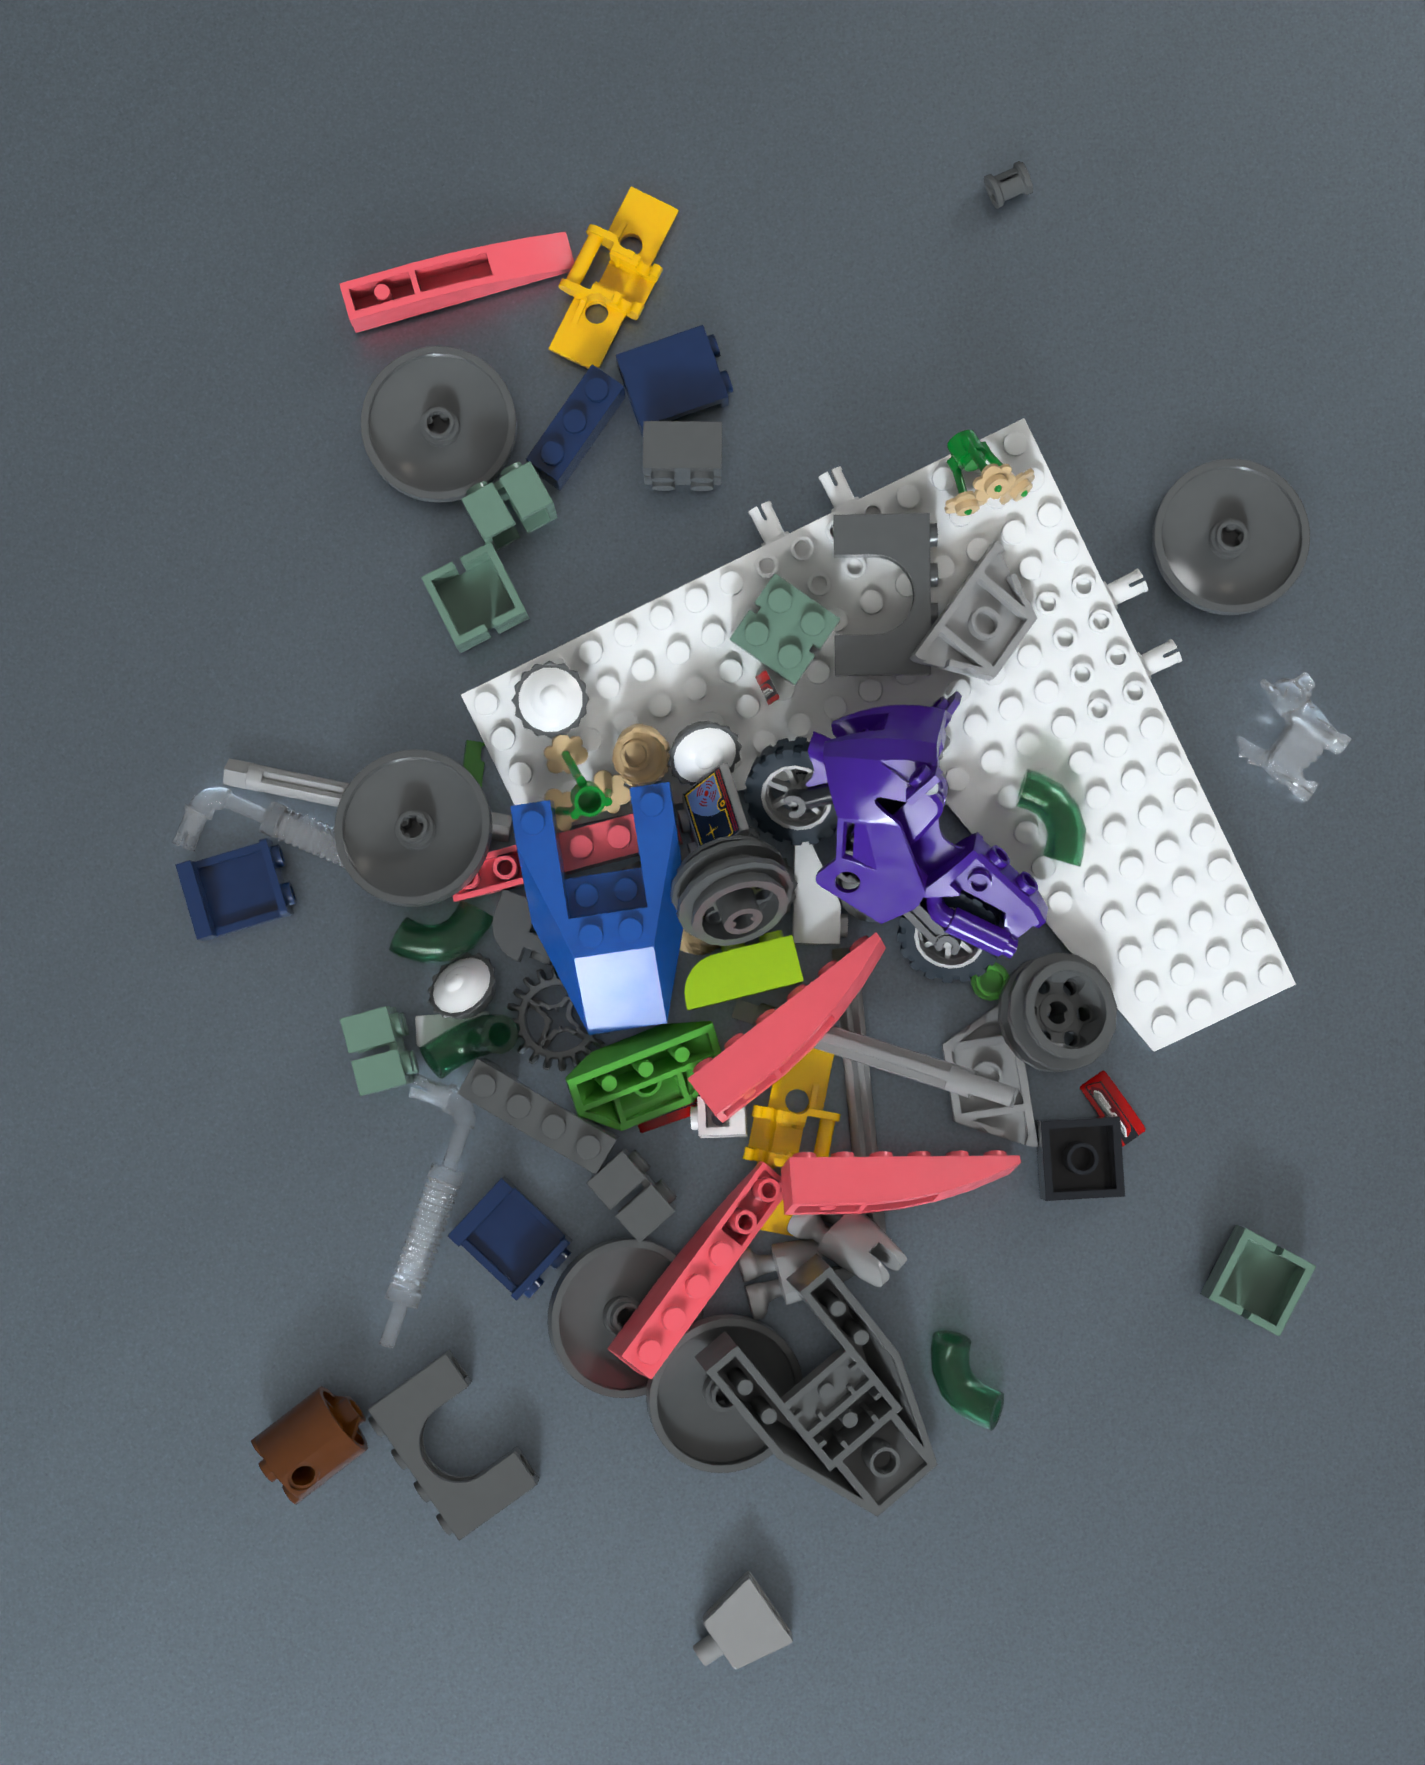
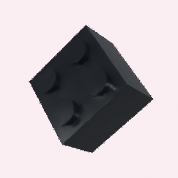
(1080, 1158)

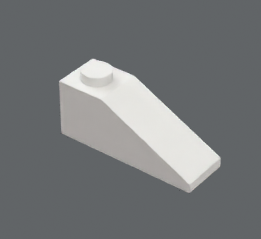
(815, 910)

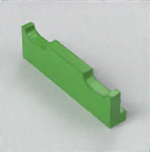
(472, 759)

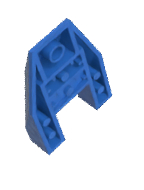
(610, 931)

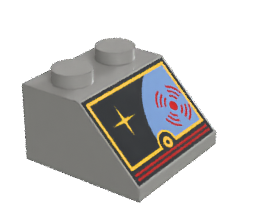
(712, 809)

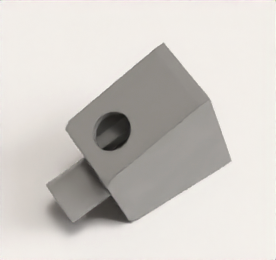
(742, 1626)

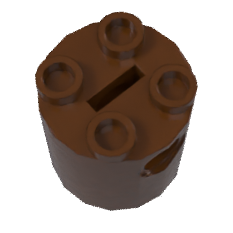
(311, 1443)

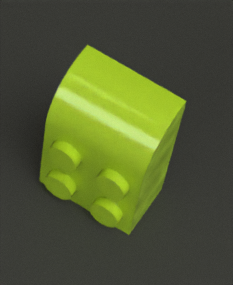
(743, 971)

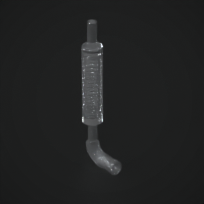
(274, 820)
(434, 1208)

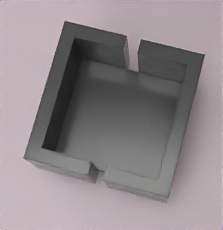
(682, 454)
(648, 1207)

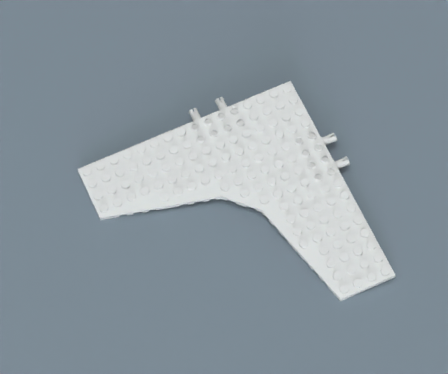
(1157, 881)

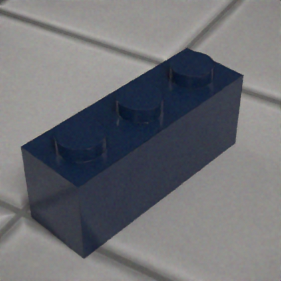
(576, 427)

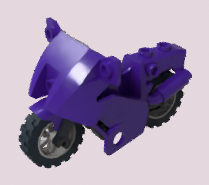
(890, 784)

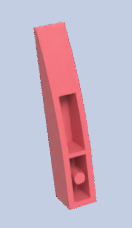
(453, 279)
(580, 850)
(785, 1034)
(884, 1181)
(697, 1273)

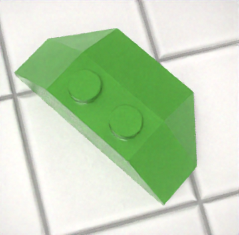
(641, 1074)

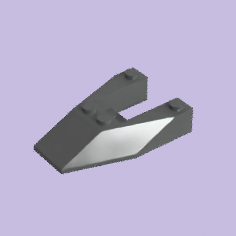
(850, 1417)

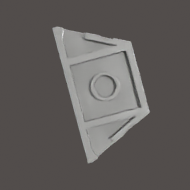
(980, 622)
(985, 1051)

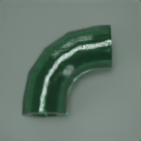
(1059, 814)
(443, 940)
(468, 1042)
(958, 1383)

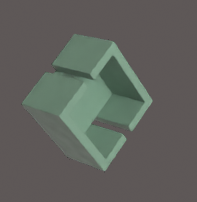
(526, 495)
(476, 599)
(785, 629)
(375, 1030)
(1256, 1281)

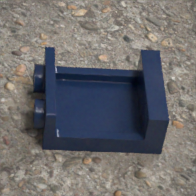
(674, 376)
(236, 889)
(512, 1239)

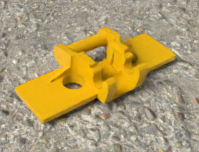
(623, 284)
(778, 1131)

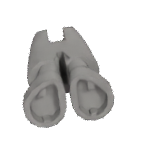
(851, 1244)
(784, 1260)

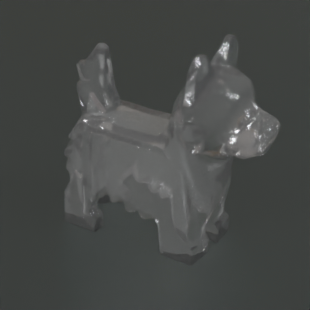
(1300, 741)

